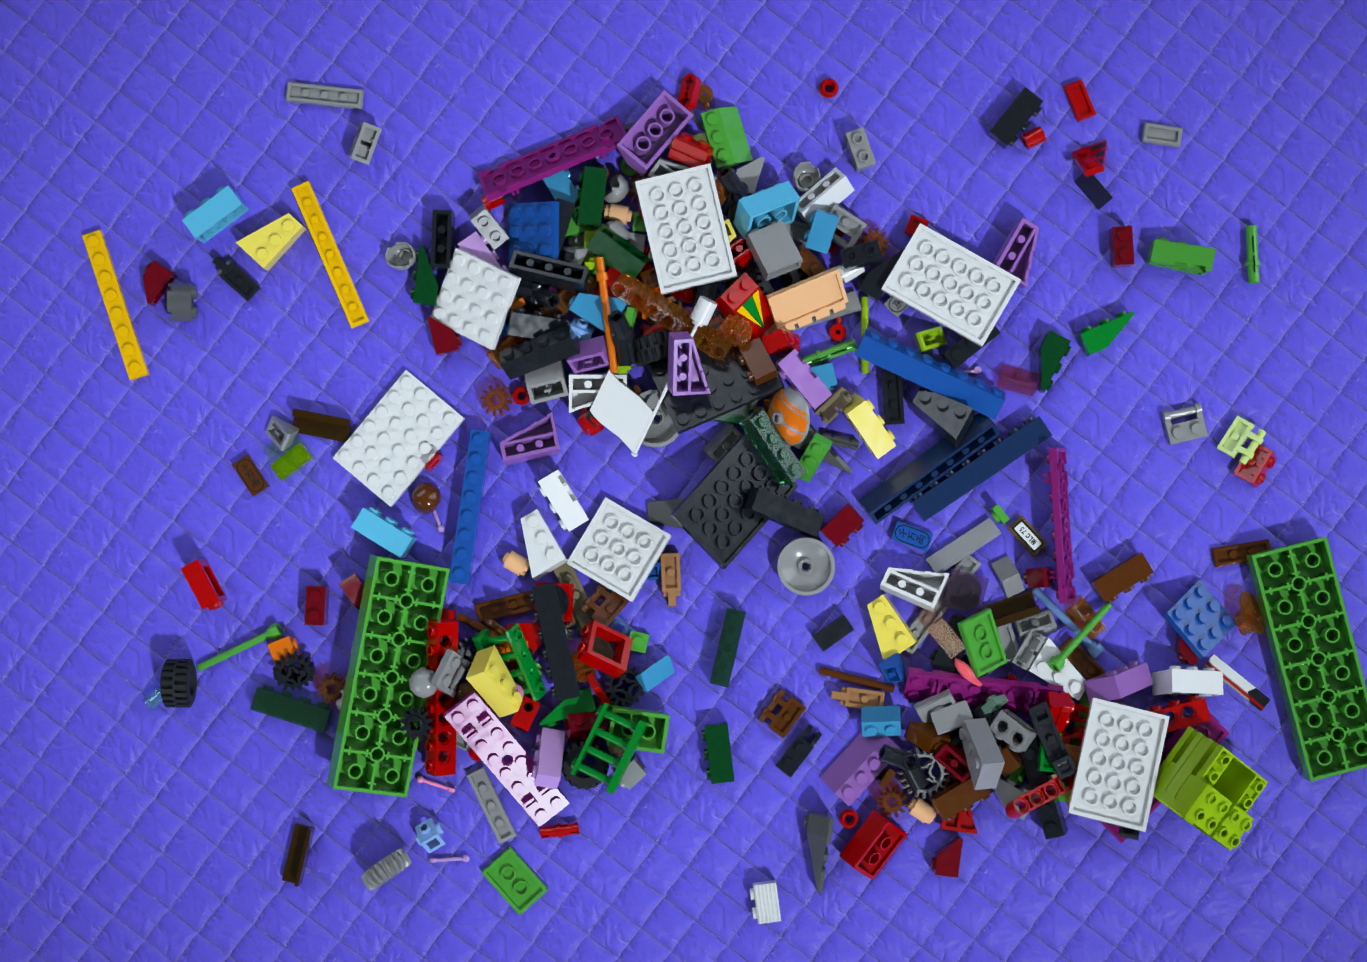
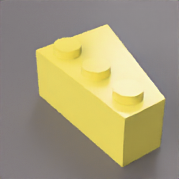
(272, 241)
(869, 426)
(890, 628)
(494, 682)

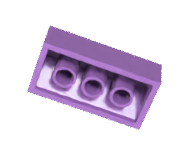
(653, 132)
(856, 767)

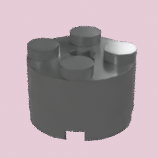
(181, 302)

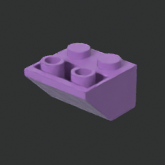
(592, 356)

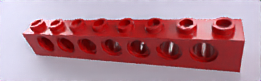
(1198, 715)
(447, 742)

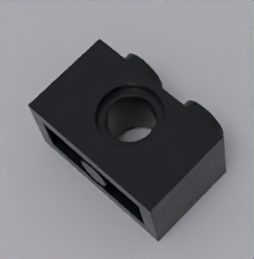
(861, 255)

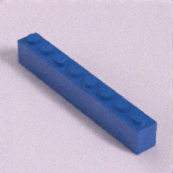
(930, 373)
(470, 507)

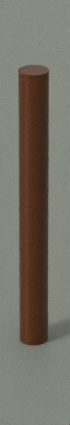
(856, 679)

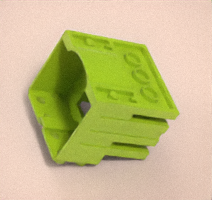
(1209, 788)

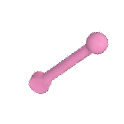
(420, 779)

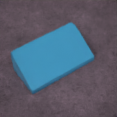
(655, 673)

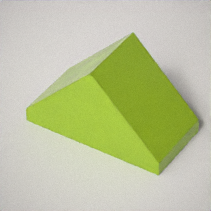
(929, 339)

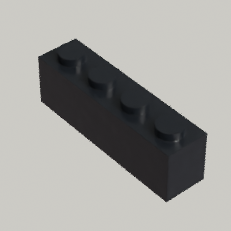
(549, 271)
(539, 352)
(783, 511)

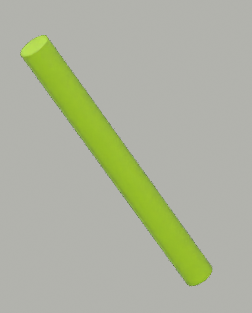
(864, 325)

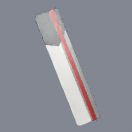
(1238, 683)

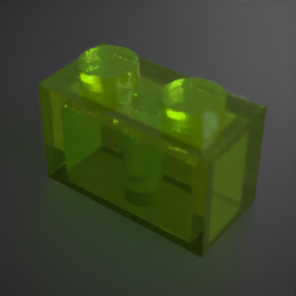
(292, 461)

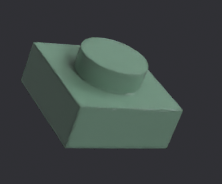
(994, 703)

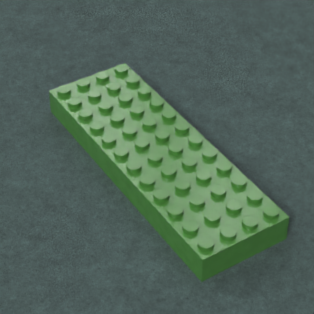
(386, 650)
(1313, 655)

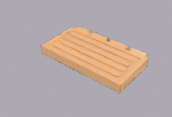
(808, 299)

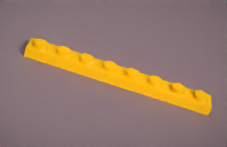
(330, 254)
(115, 305)

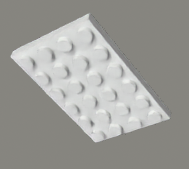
(686, 229)
(951, 285)
(398, 438)
(1118, 764)

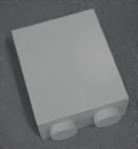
(774, 250)

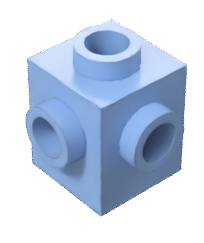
(582, 329)
(427, 832)

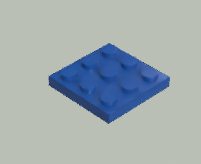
(534, 228)
(1199, 619)

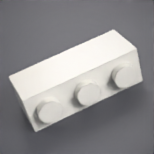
(824, 194)

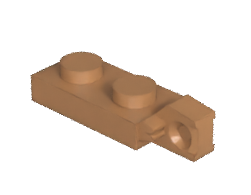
(671, 577)
(858, 697)

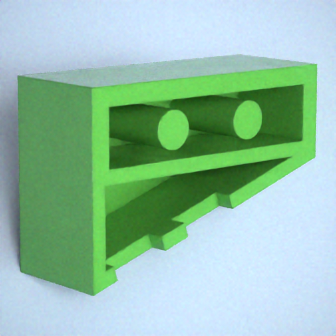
(1181, 256)

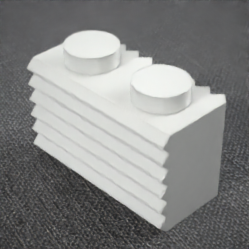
(766, 902)

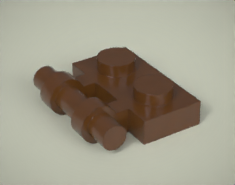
(608, 609)
(786, 716)

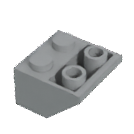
(547, 383)

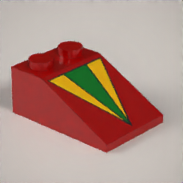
(746, 300)

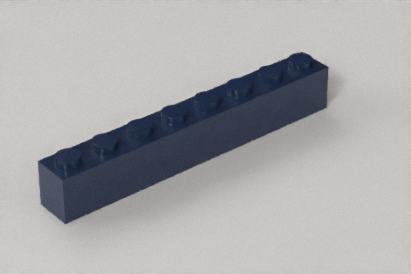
(981, 468)
(926, 470)

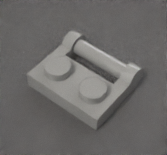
(849, 225)
(1185, 430)
(449, 672)

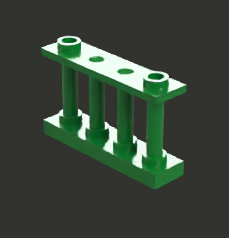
(520, 653)
(627, 746)

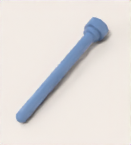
(1093, 647)

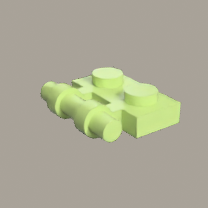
(1236, 437)

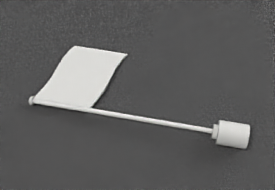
(623, 409)

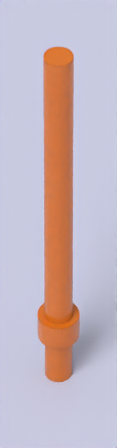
(602, 277)

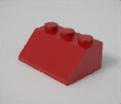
(873, 845)

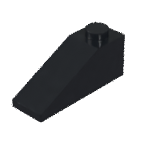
(875, 279)

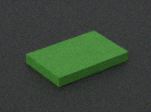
(982, 642)
(515, 880)

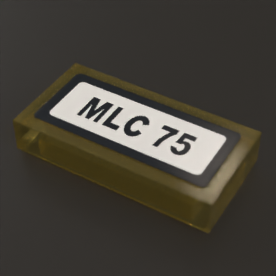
(1027, 536)

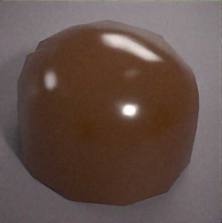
(426, 498)

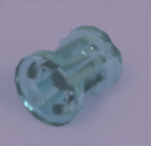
(154, 699)

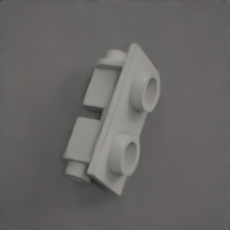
(1028, 649)

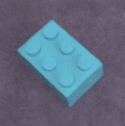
(765, 207)
(215, 214)
(384, 531)

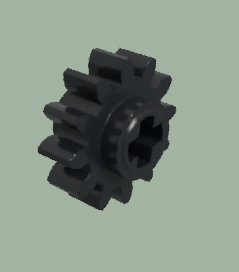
(411, 718)

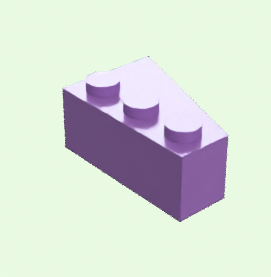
(1018, 250)
(684, 366)
(803, 379)
(532, 443)
(1119, 682)

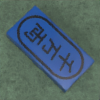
(911, 536)

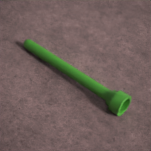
(274, 631)
(1057, 662)

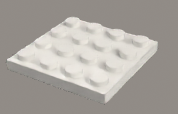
(475, 298)
(619, 549)

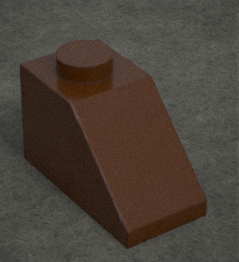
(926, 737)

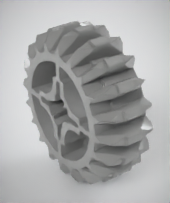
(929, 765)
(386, 869)

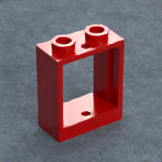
(204, 584)
(621, 654)

